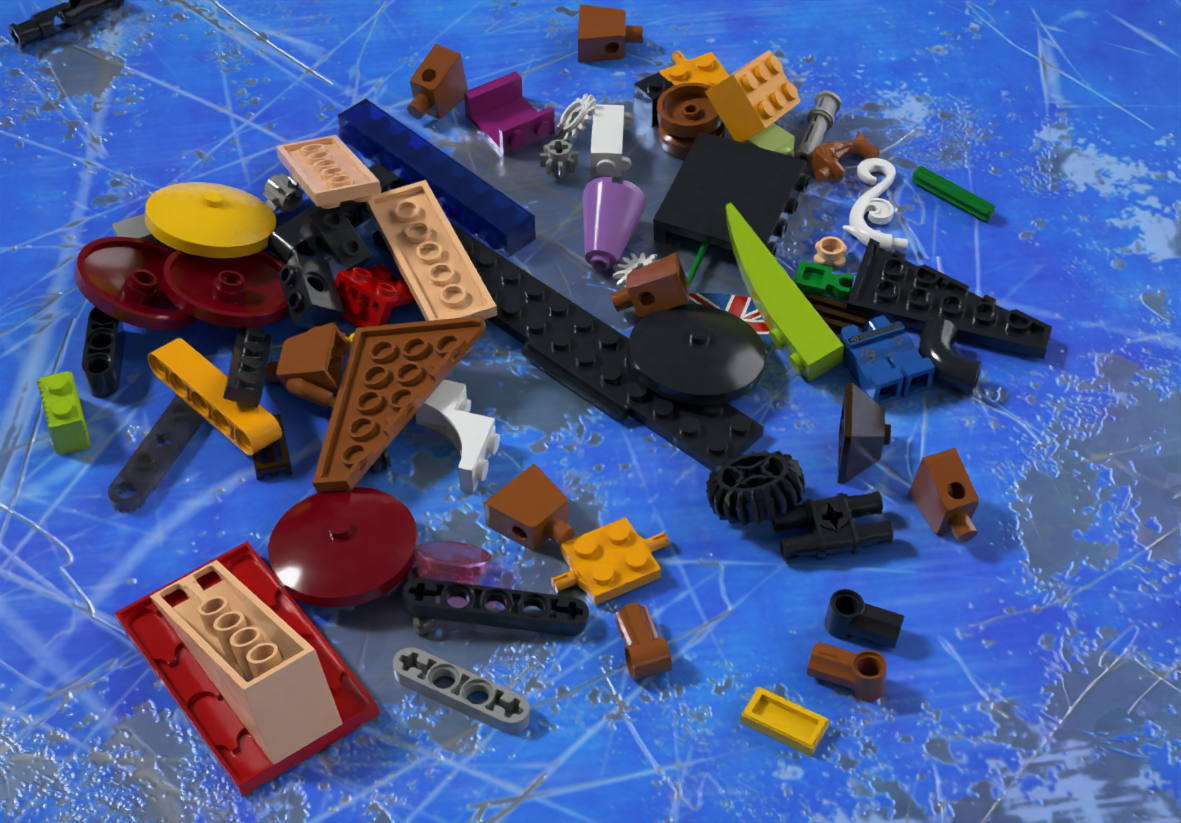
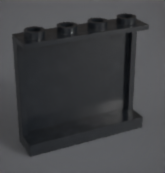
(725, 171)

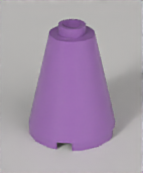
(609, 219)

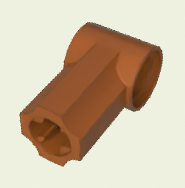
(643, 649)
(849, 670)

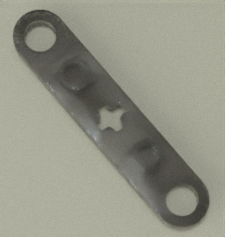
(150, 462)

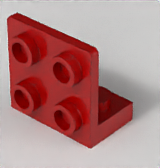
(371, 295)

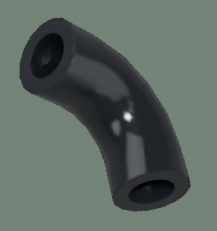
(950, 369)

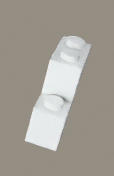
(470, 433)

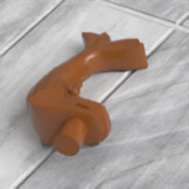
(825, 157)

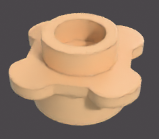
(830, 252)

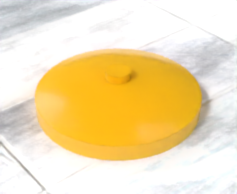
(209, 220)

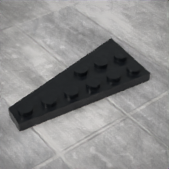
(917, 293)

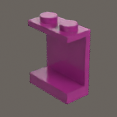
(506, 115)

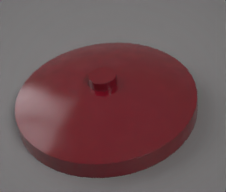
(126, 282)
(226, 290)
(343, 547)

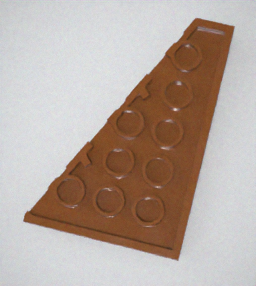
(382, 388)

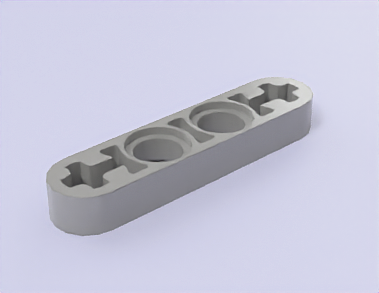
(464, 685)

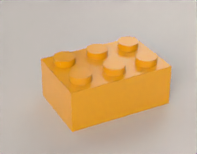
(753, 96)

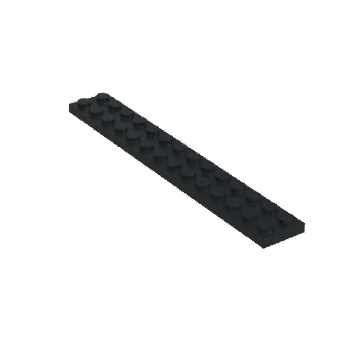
(539, 313)

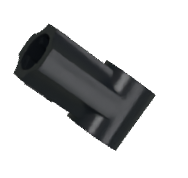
(850, 616)

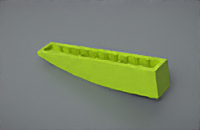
(782, 305)

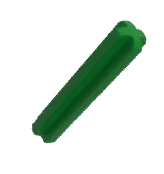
(953, 193)

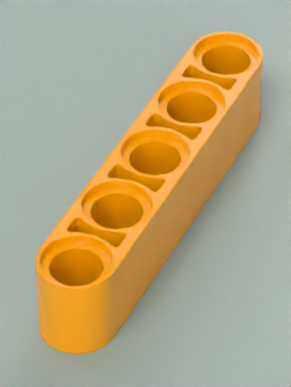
(203, 389)

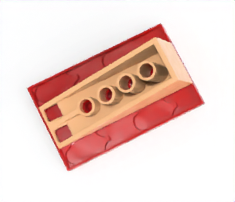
(246, 667)

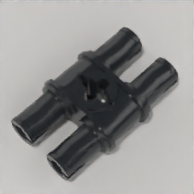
(833, 526)

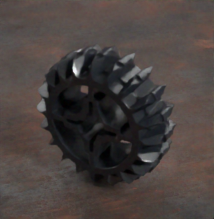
(755, 487)

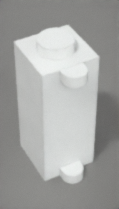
(607, 141)

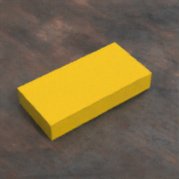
(784, 721)

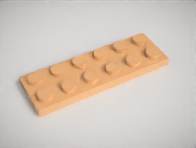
(328, 171)
(430, 254)

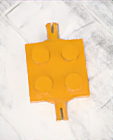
(702, 69)
(610, 561)

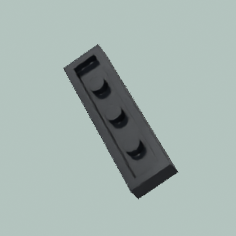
(248, 366)

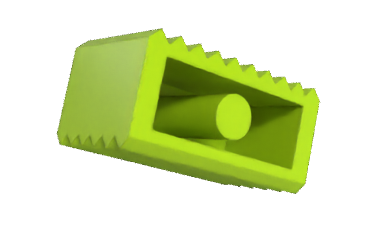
(63, 413)

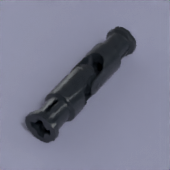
(70, 13)

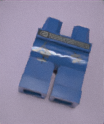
(885, 359)

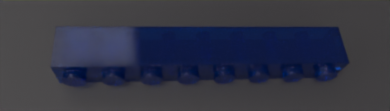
(458, 190)

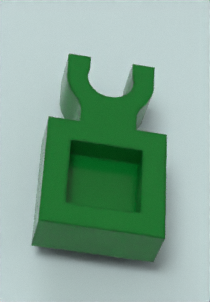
(820, 280)

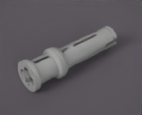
(820, 120)

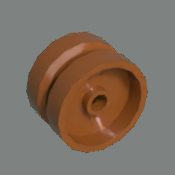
(683, 114)

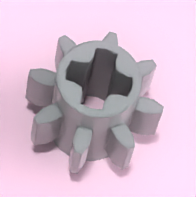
(559, 159)
(282, 193)

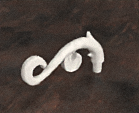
(879, 209)

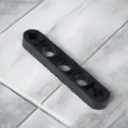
(513, 600)

